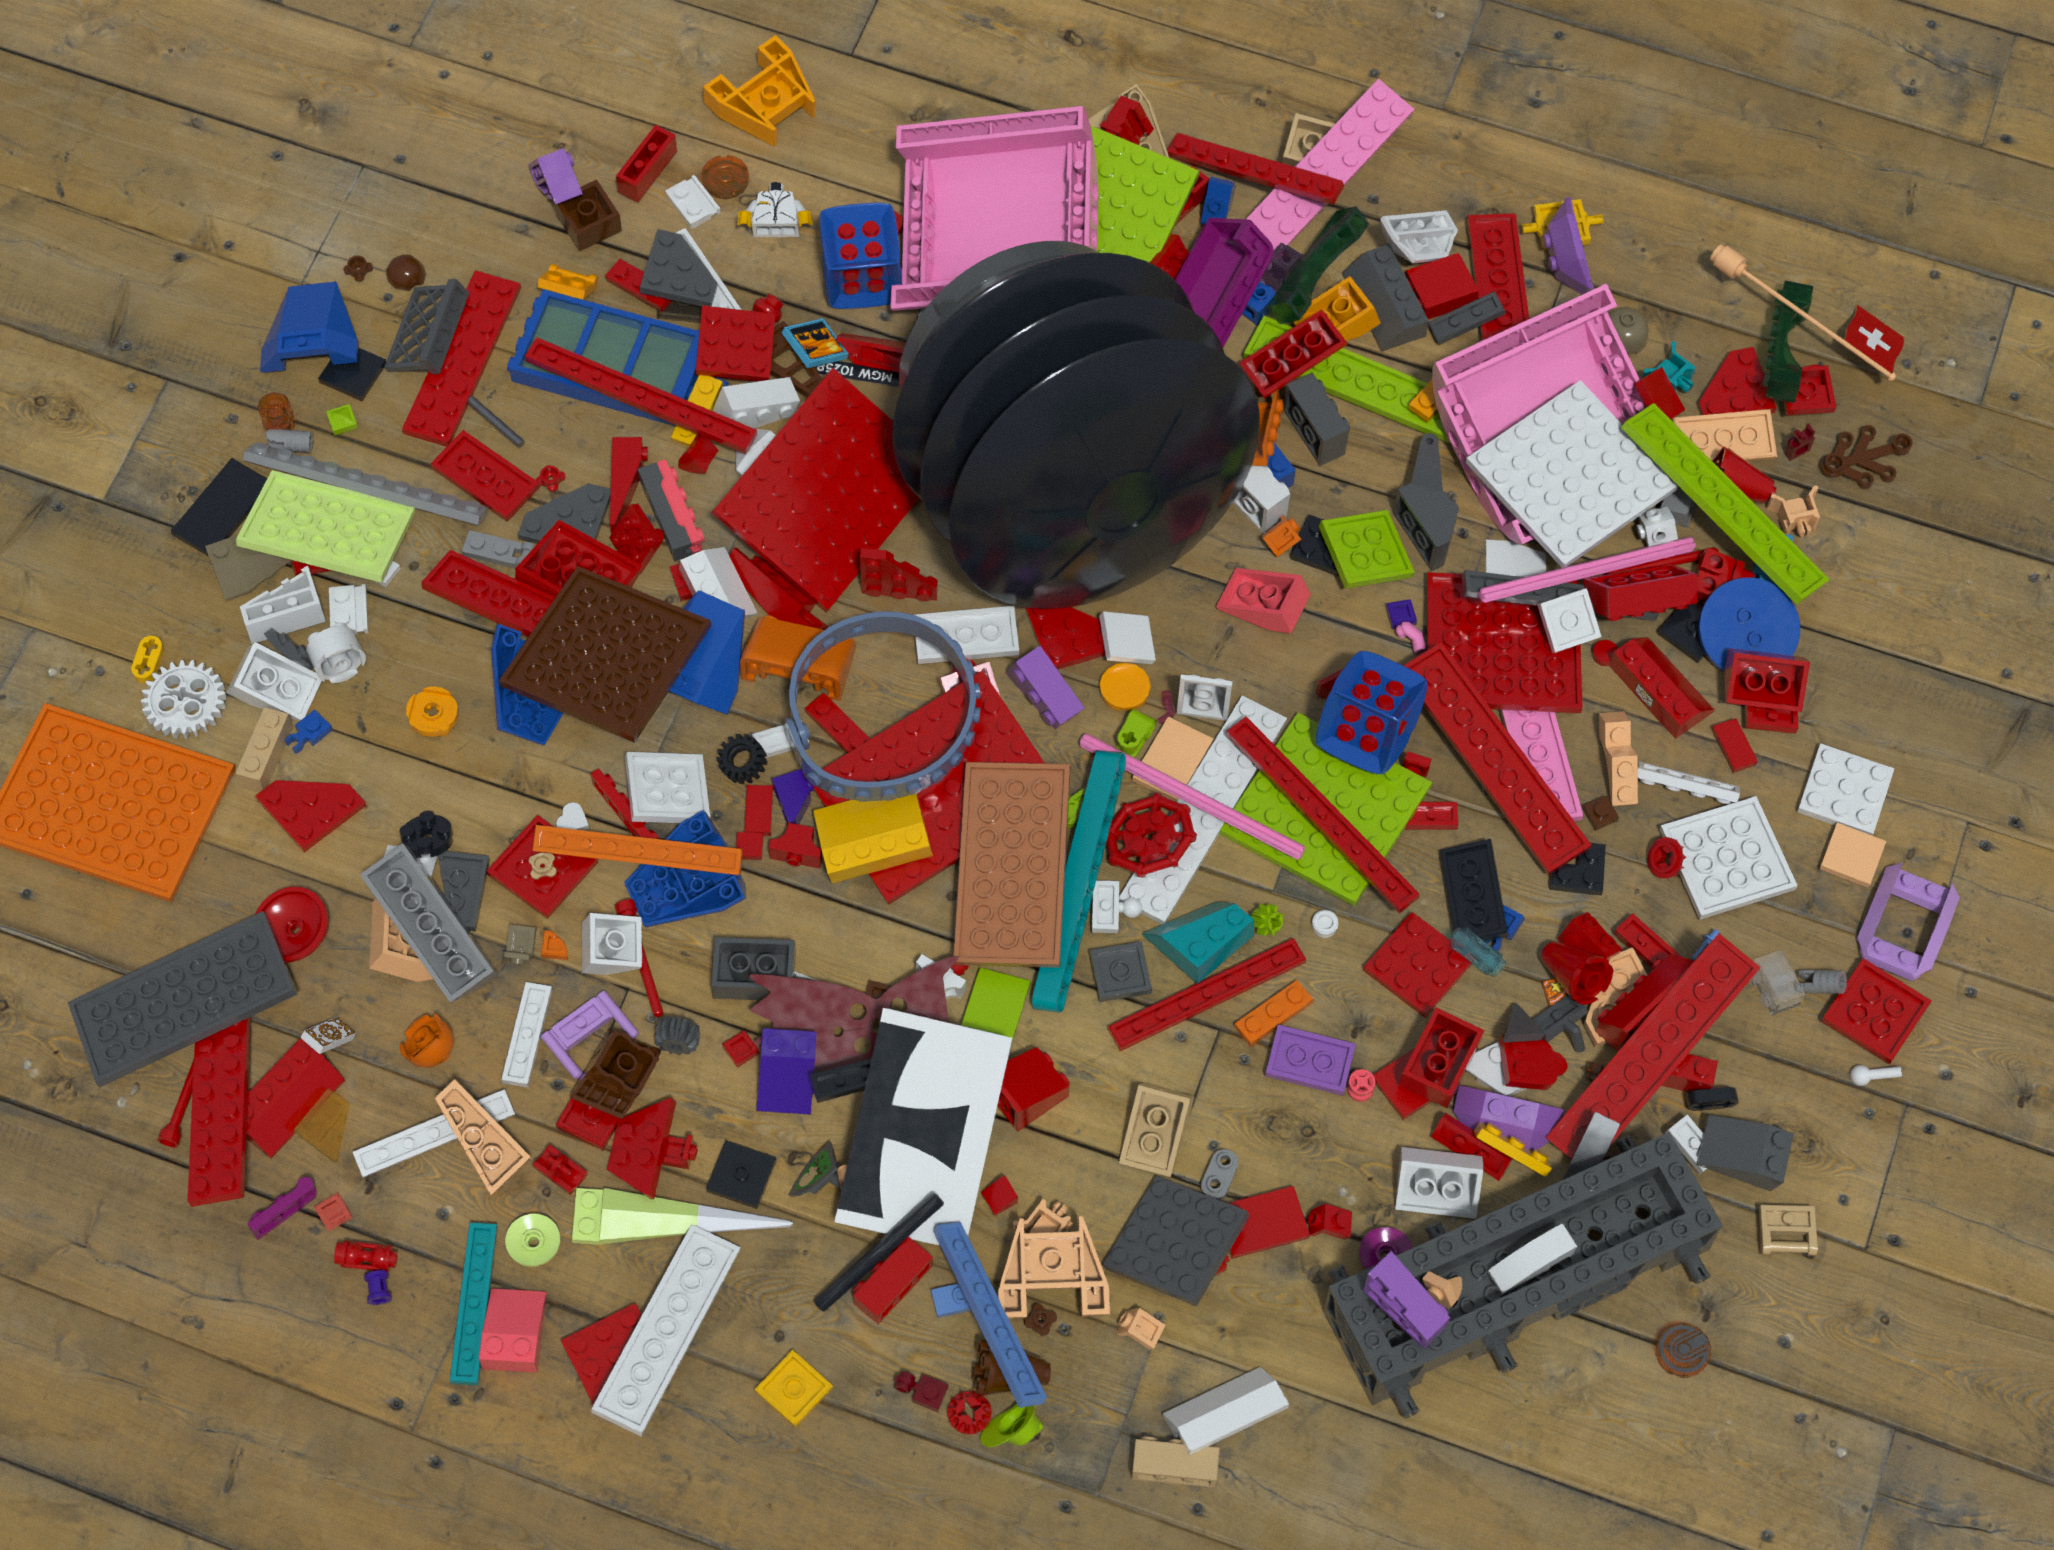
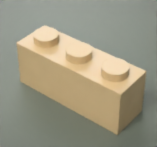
(264, 750)
(1173, 1464)

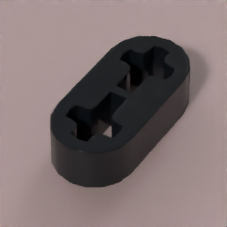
(1712, 1099)

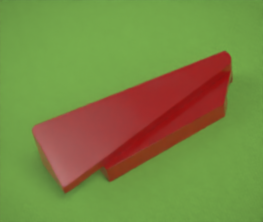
(873, 351)

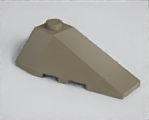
(240, 568)

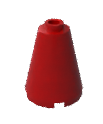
(1745, 476)
(1578, 971)

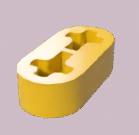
(142, 657)

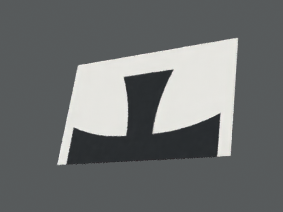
(923, 1124)

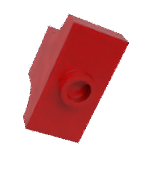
(796, 847)

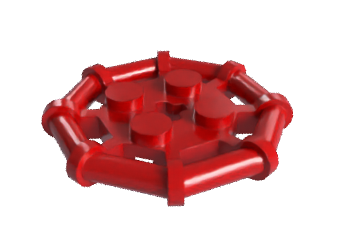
(1150, 822)

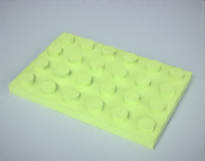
(325, 526)

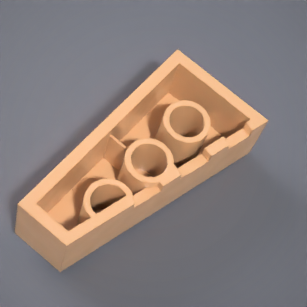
(484, 1141)

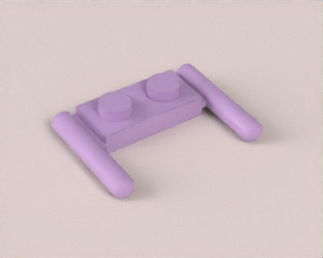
(581, 1025)

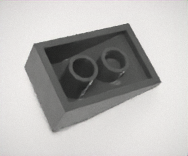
(1745, 1151)

